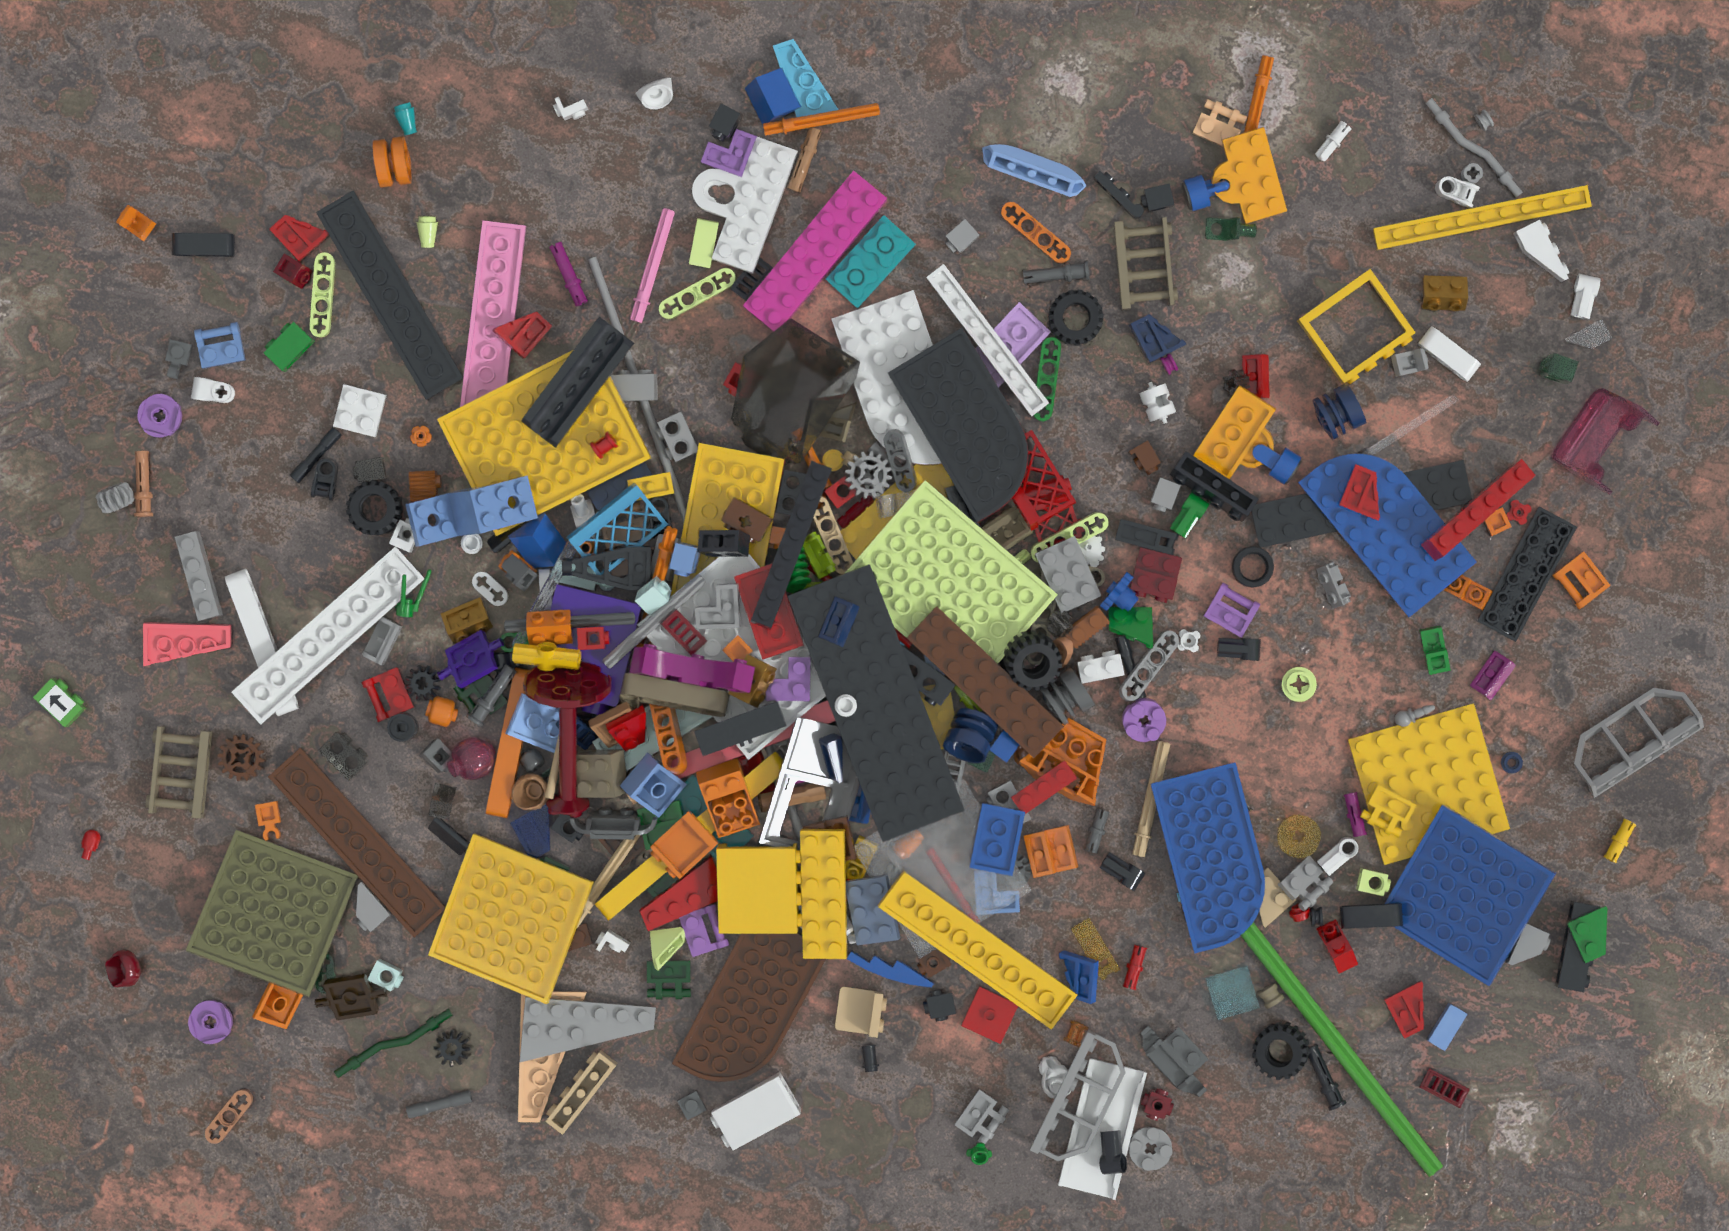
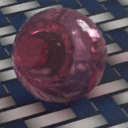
(471, 759)

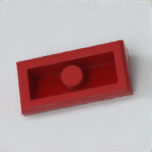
(1257, 369)

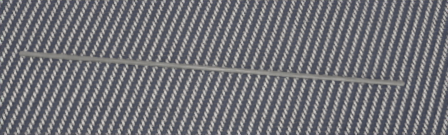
(662, 453)

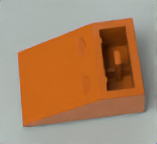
(727, 798)

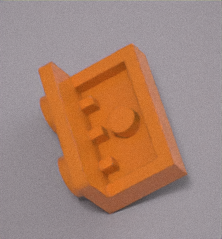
(549, 627)

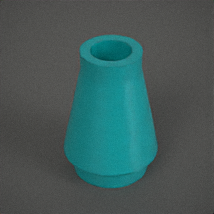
(406, 118)

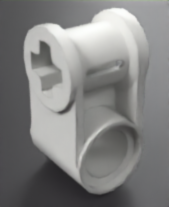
(1461, 191)
(209, 390)

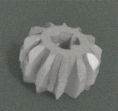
(115, 497)

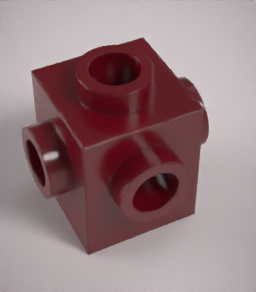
(1151, 1098)

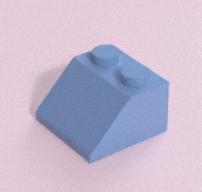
(652, 785)

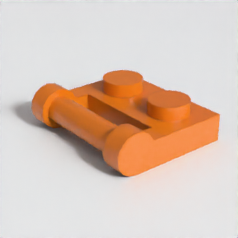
(1588, 577)

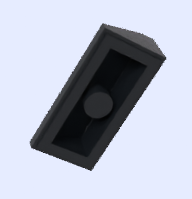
(499, 542)
(448, 835)

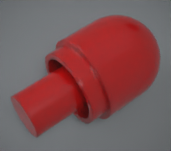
(90, 843)

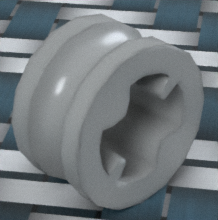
(1484, 120)

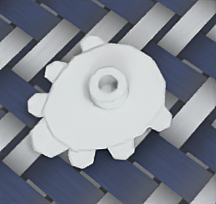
(1092, 550)

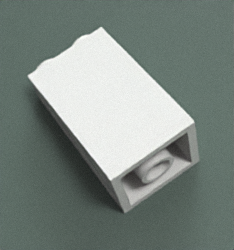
(755, 1111)

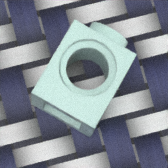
(653, 595)
(376, 975)

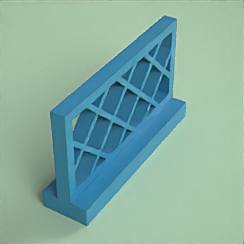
(609, 513)

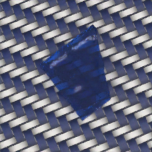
(534, 831)

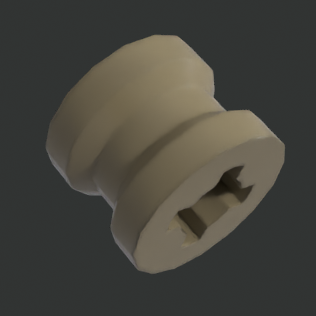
(1270, 995)

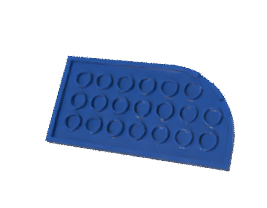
(1392, 544)
(1211, 853)

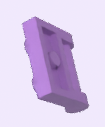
(1228, 616)
(697, 934)

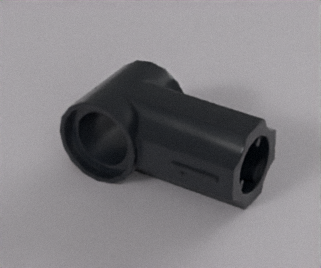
(1244, 649)
(1125, 873)
(1112, 1159)

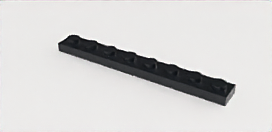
(791, 545)

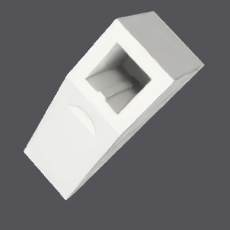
(1538, 247)

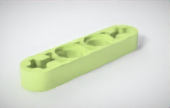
(695, 290)
(326, 295)
(1068, 532)

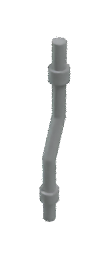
(1442, 117)

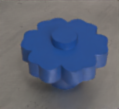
(1120, 594)

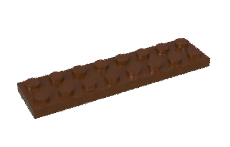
(985, 682)

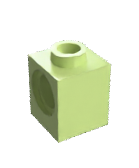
(1363, 882)

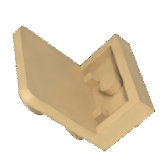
(860, 1011)

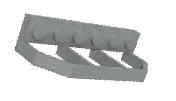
(1652, 749)
(1069, 1083)

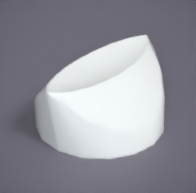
(656, 94)

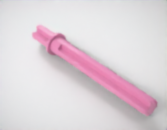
(652, 265)

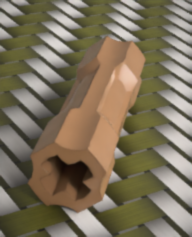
(803, 794)

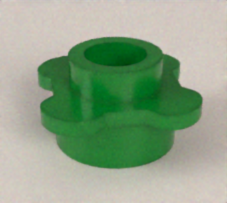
(979, 1154)

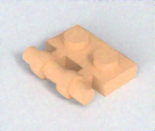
(1214, 130)

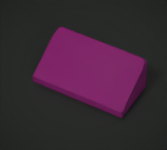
(1492, 675)

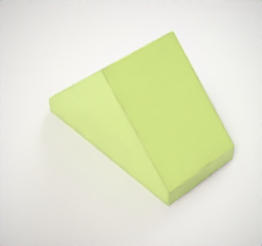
(665, 944)

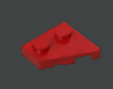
(298, 236)
(1362, 493)
(629, 728)

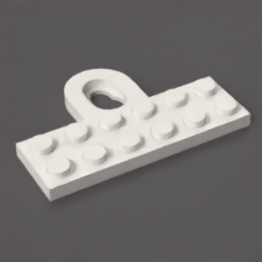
(753, 204)

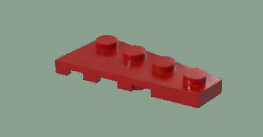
(683, 897)

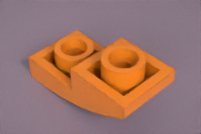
(1469, 592)

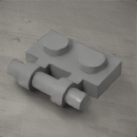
(1300, 878)
(976, 1113)

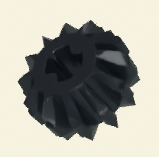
(417, 687)
(444, 1044)

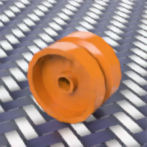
(393, 162)

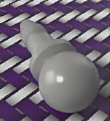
(1404, 718)

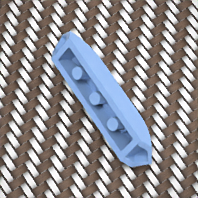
(1033, 169)

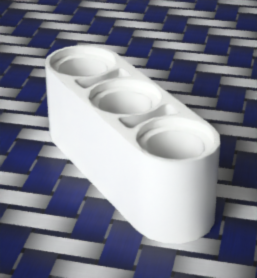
(1449, 354)

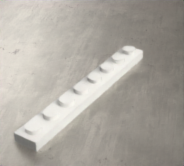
(987, 340)

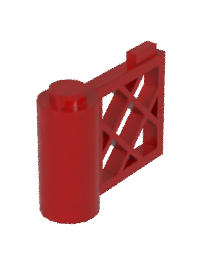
(1046, 495)

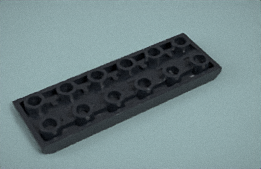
(577, 382)
(1527, 573)

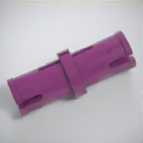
(1354, 813)

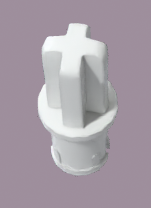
(1332, 141)

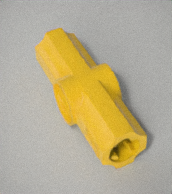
(546, 656)

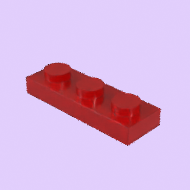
(1044, 787)

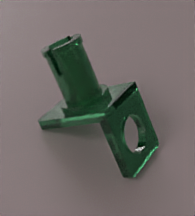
(1231, 229)

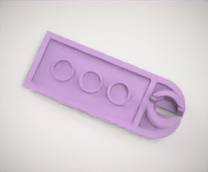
(1020, 334)

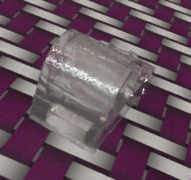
(890, 504)

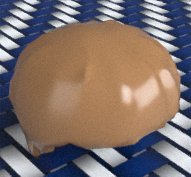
(529, 792)

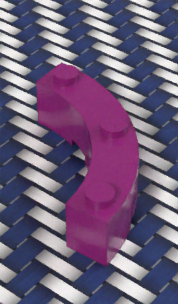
(692, 670)

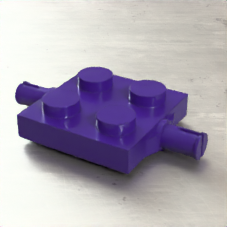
(471, 659)

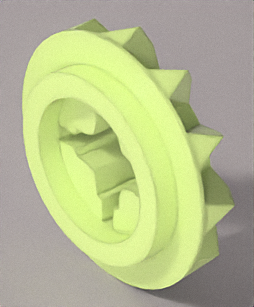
(1305, 676)

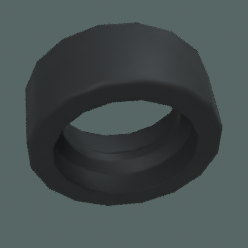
(1257, 582)

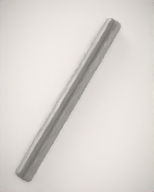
(653, 621)

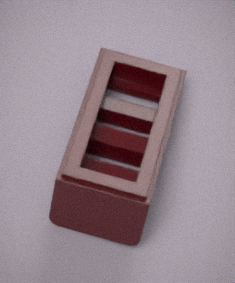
(676, 614)
(1461, 1097)

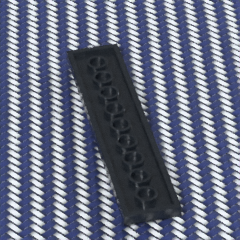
(389, 295)
(1300, 518)

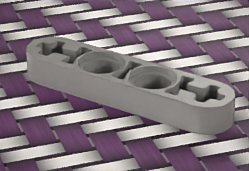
(1151, 668)

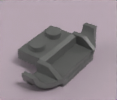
(613, 824)
(1176, 1058)

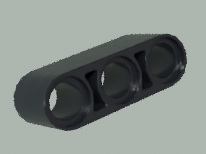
(203, 244)
(1371, 916)

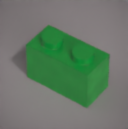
(288, 346)

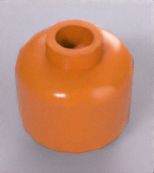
(441, 711)

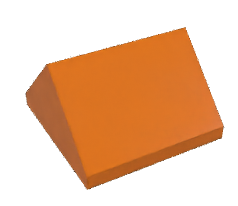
(277, 1006)

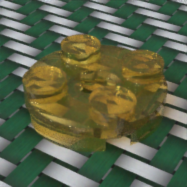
(1293, 847)

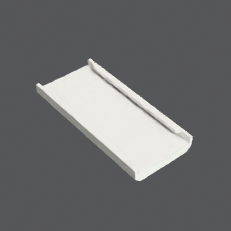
(1083, 1170)

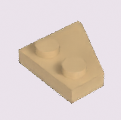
(1274, 900)

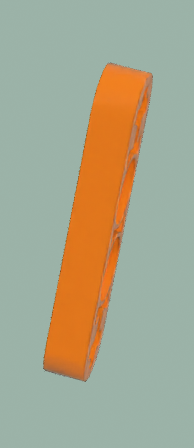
(1033, 235)

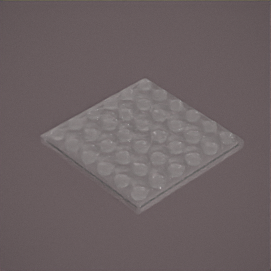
(941, 861)

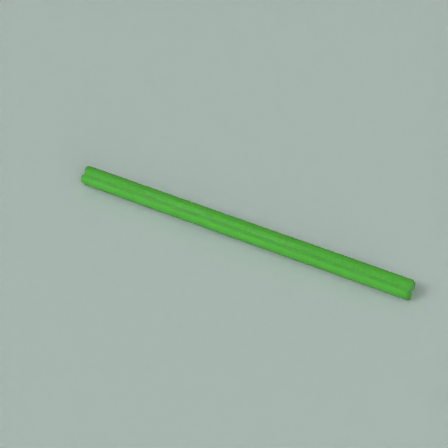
(1341, 1050)

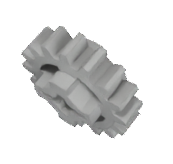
(862, 467)

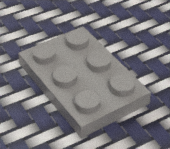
(1068, 574)

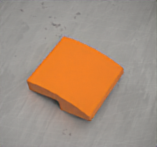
(1050, 851)

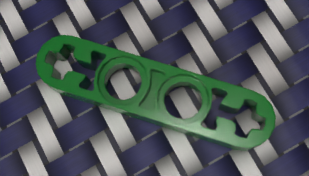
(1051, 379)

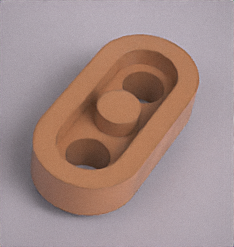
(1065, 648)

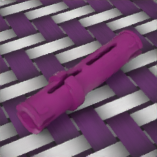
(569, 276)

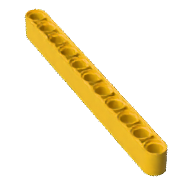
(652, 870)

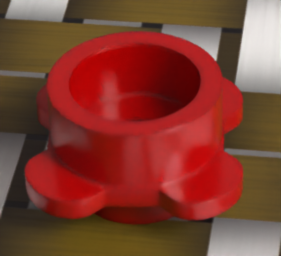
(1521, 518)

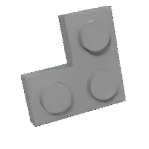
(725, 613)

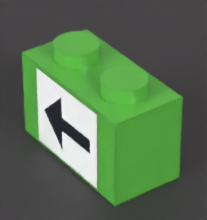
(60, 702)

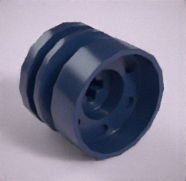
(1339, 411)
(970, 735)

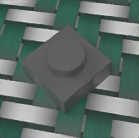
(691, 1105)

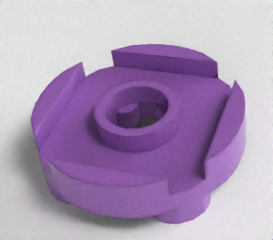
(154, 404)
(1155, 715)
(204, 1032)

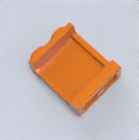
(683, 845)

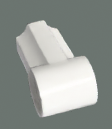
(1585, 291)
(1336, 857)

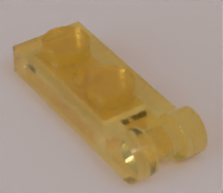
(1094, 947)

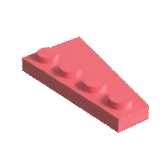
(177, 640)

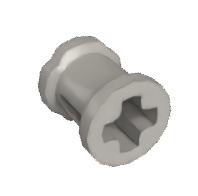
(1476, 169)

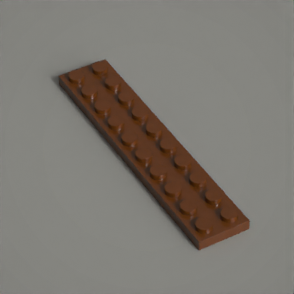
(357, 842)

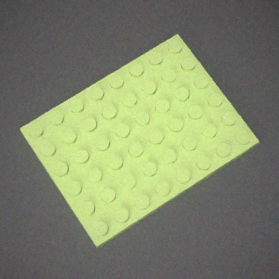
(945, 560)

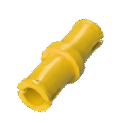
(1619, 841)

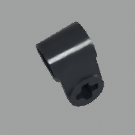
(325, 481)
(654, 521)

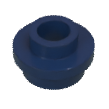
(1518, 762)

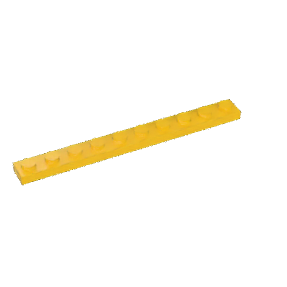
(1482, 217)

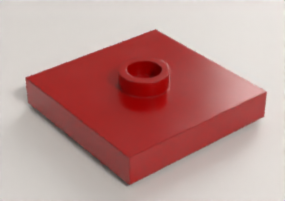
(989, 1015)

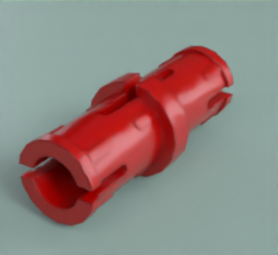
(1134, 967)

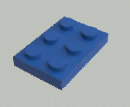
(997, 839)

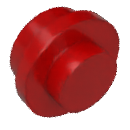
(1299, 915)

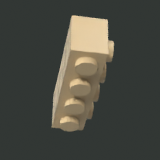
(581, 1092)

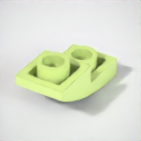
(703, 243)

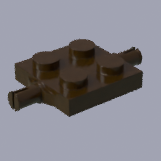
(350, 997)

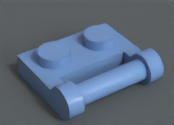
(222, 352)

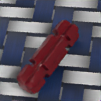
(855, 511)

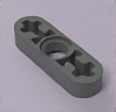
(910, 474)

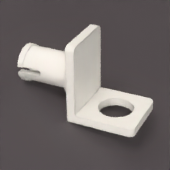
(582, 511)

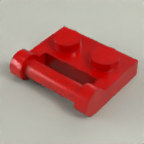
(395, 693)

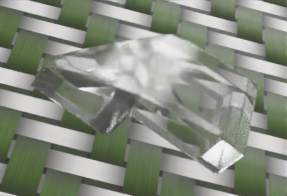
(1591, 336)

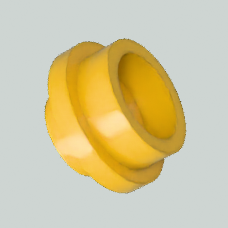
(833, 459)

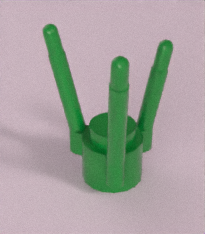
(405, 606)

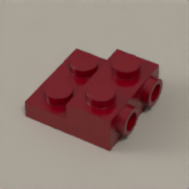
(1155, 574)

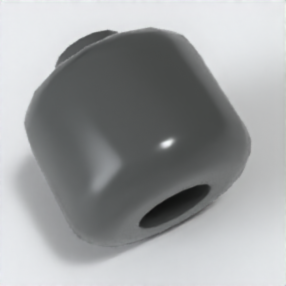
(531, 760)

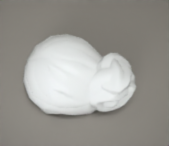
(1052, 1075)

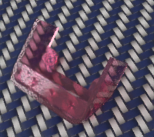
(1593, 433)

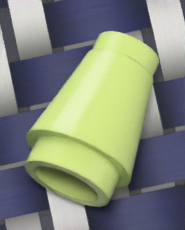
(427, 230)

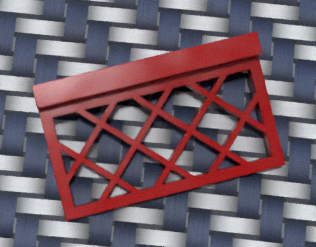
(1023, 502)

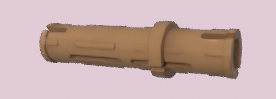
(808, 149)

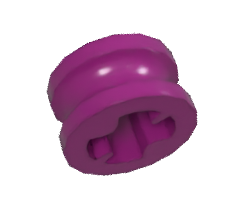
(1169, 364)

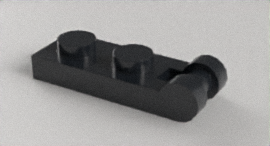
(1120, 195)
(1146, 536)

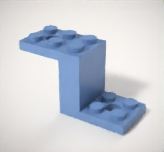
(471, 511)

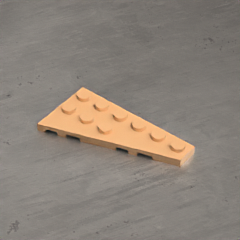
(539, 1074)

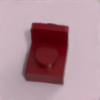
(293, 271)

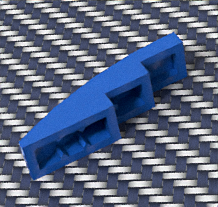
(898, 972)

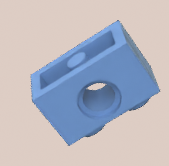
(684, 559)

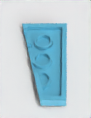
(803, 80)

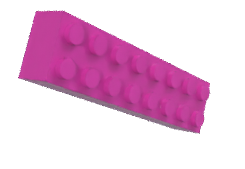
(815, 252)

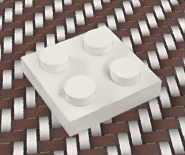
(359, 410)

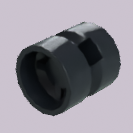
(402, 727)

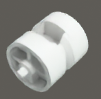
(1157, 402)

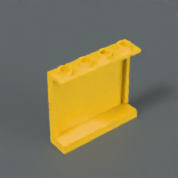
(758, 890)

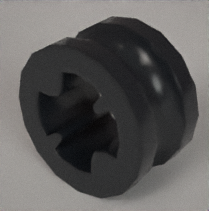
(1316, 916)

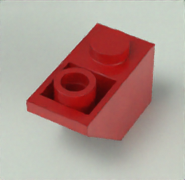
(1337, 946)

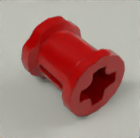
(604, 445)

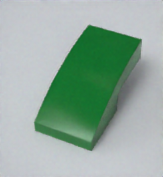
(1434, 650)

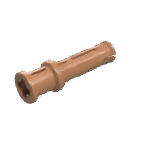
(142, 495)

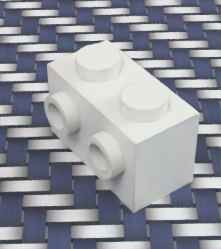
(1100, 668)

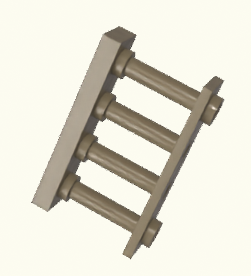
(1125, 254)
(197, 784)

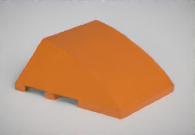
(1082, 752)

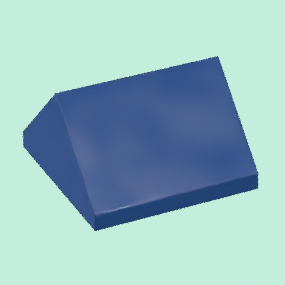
(772, 96)
(539, 542)

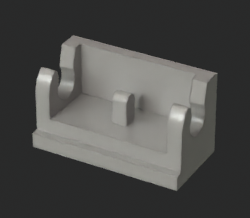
(382, 641)

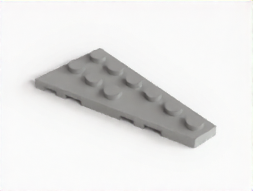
(577, 1024)

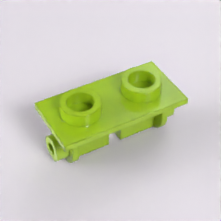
(819, 560)

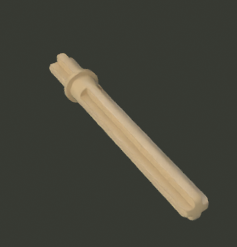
(1149, 805)
(606, 874)

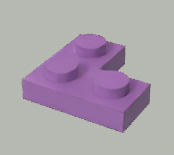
(732, 159)
(796, 686)

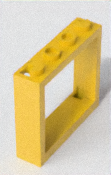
(1369, 363)

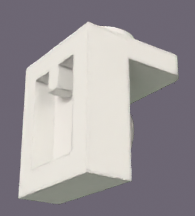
(616, 942)

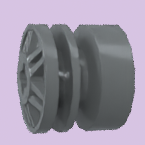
(1067, 696)

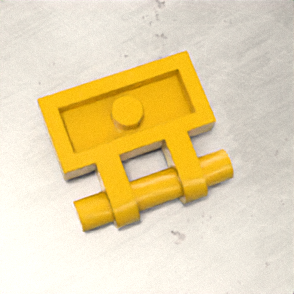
(1391, 804)

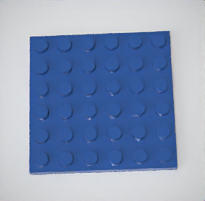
(1468, 894)

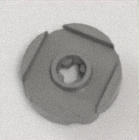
(1138, 1146)

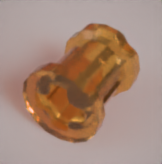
(1075, 1033)

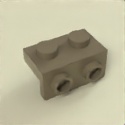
(1008, 528)

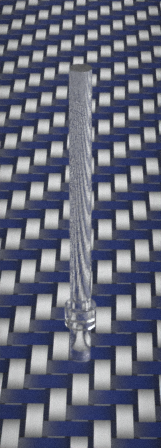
(1410, 426)

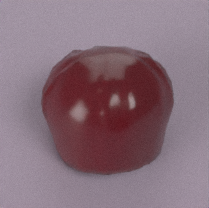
(123, 969)

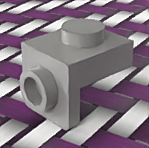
(1410, 362)

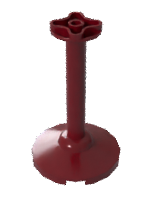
(567, 691)

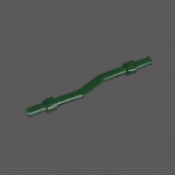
(355, 1061)

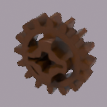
(247, 765)

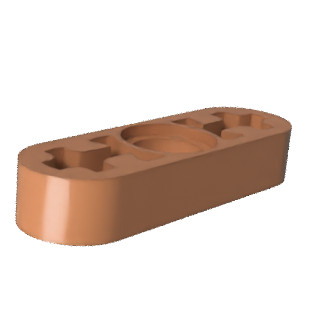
(234, 1100)

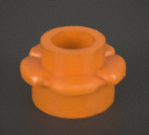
(421, 442)

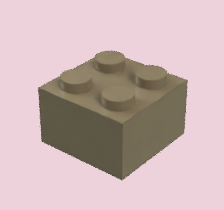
(600, 773)

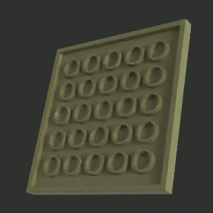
(272, 913)

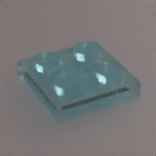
(1232, 992)

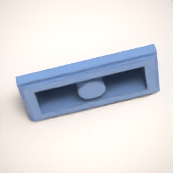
(1446, 1026)

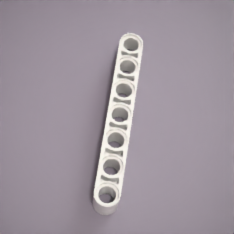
(255, 624)

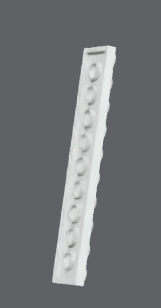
(327, 636)

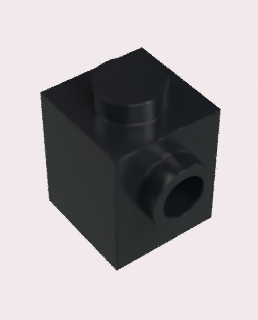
(939, 1005)

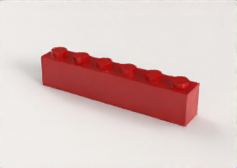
(1478, 510)

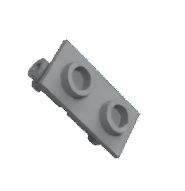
(1336, 594)

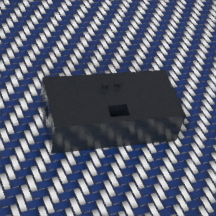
(740, 728)

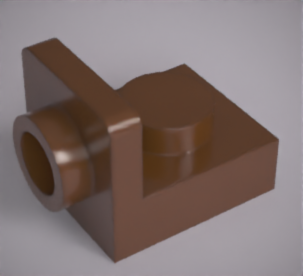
(581, 937)

